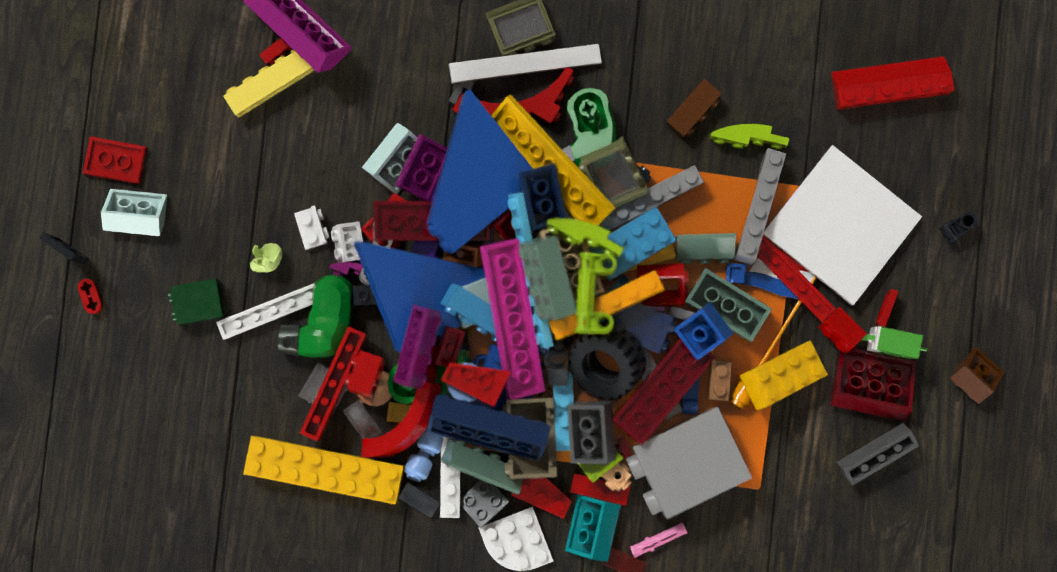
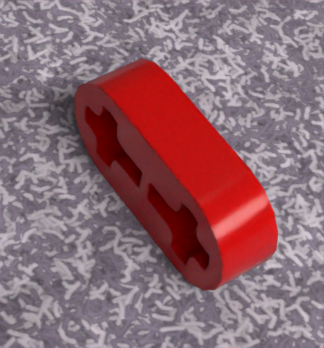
(85, 297)

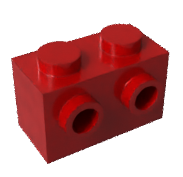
(842, 330)

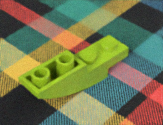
(741, 134)
(577, 230)

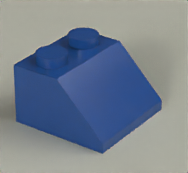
(703, 331)

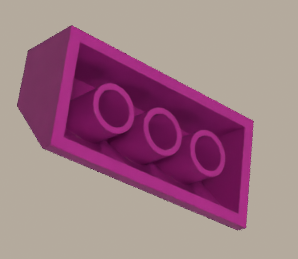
(417, 347)

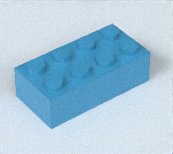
(640, 241)

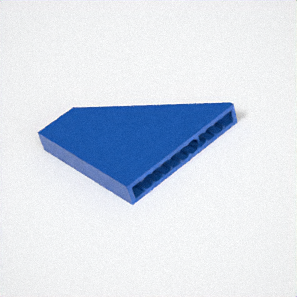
(475, 176)
(409, 279)

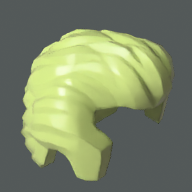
(266, 258)

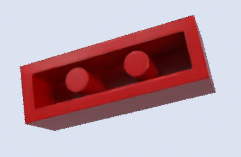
(275, 51)

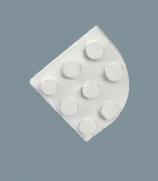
(517, 541)

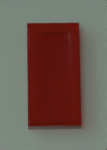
(623, 562)

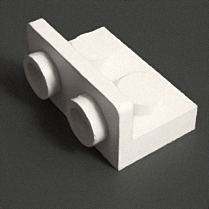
(311, 227)
(343, 237)

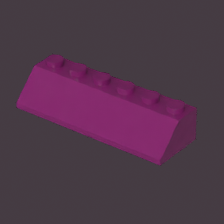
(302, 31)

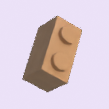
(719, 380)

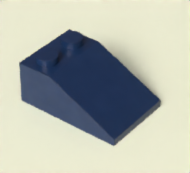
(542, 195)

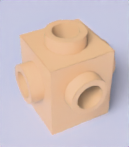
(618, 484)

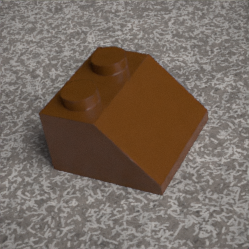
(977, 375)

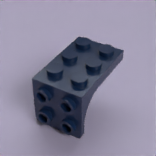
(647, 325)

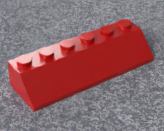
(892, 82)

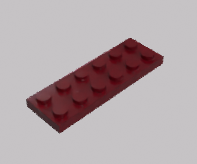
(408, 222)
(660, 392)

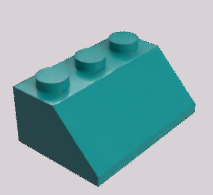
(592, 528)

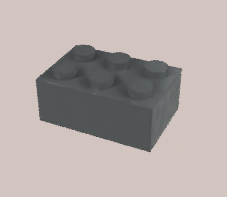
(591, 432)

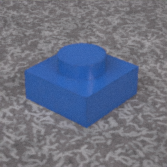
(736, 273)

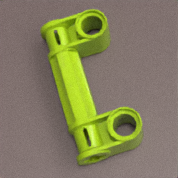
(586, 293)

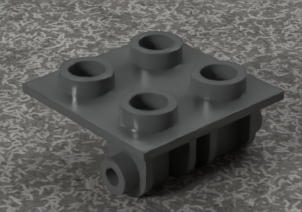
(483, 502)

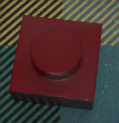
(622, 447)

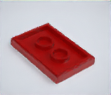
(114, 160)

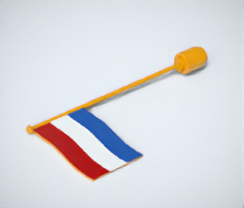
(763, 278)

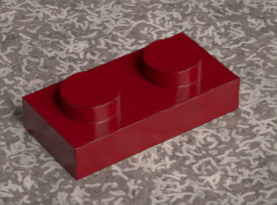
(449, 346)

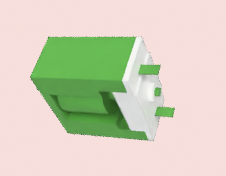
(894, 343)

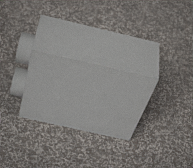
(688, 463)

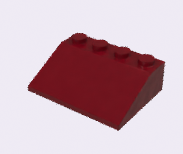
(874, 384)

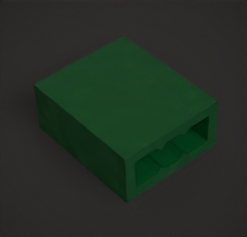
(196, 301)

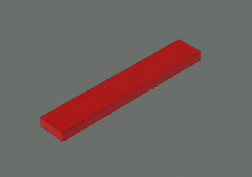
(794, 280)

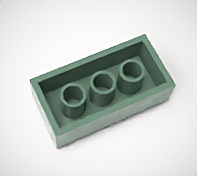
(547, 278)
(736, 307)

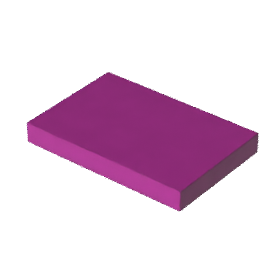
(422, 168)

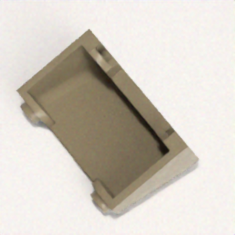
(535, 410)

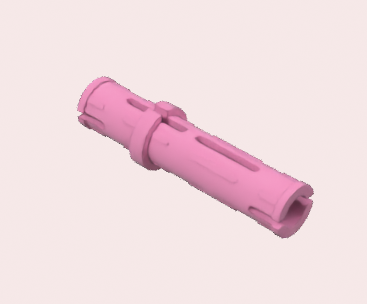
(658, 540)

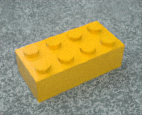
(783, 375)

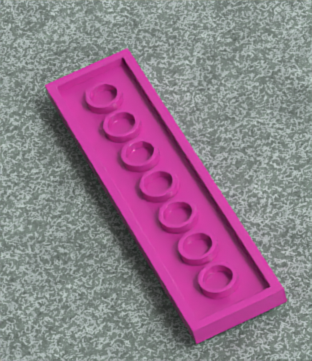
(512, 318)

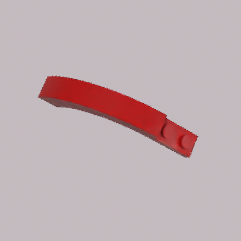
(412, 425)

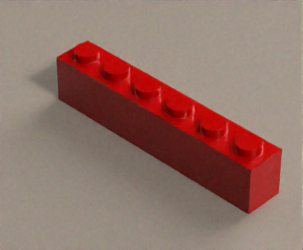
(333, 384)

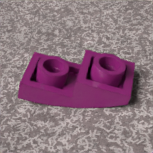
(345, 268)

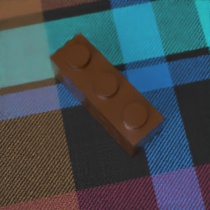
(694, 109)

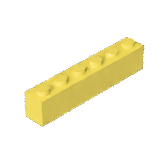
(267, 83)

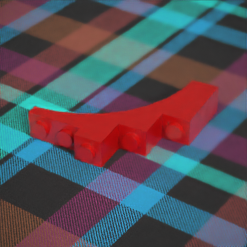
(541, 105)

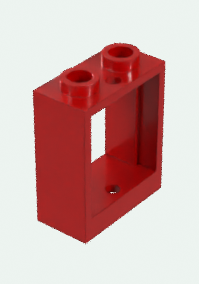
(665, 271)

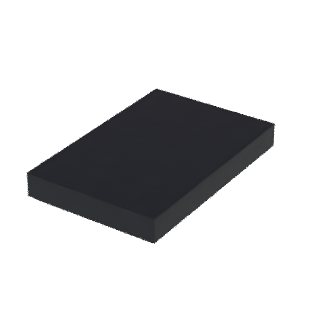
(64, 248)

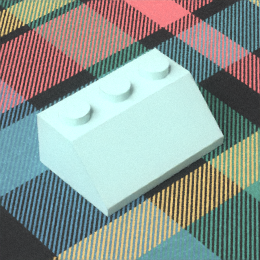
(391, 157)
(134, 212)

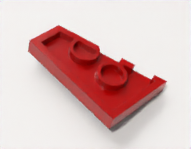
(476, 381)
(544, 495)

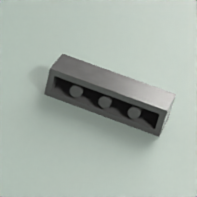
(877, 454)

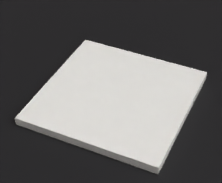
(842, 225)

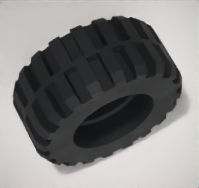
(597, 378)

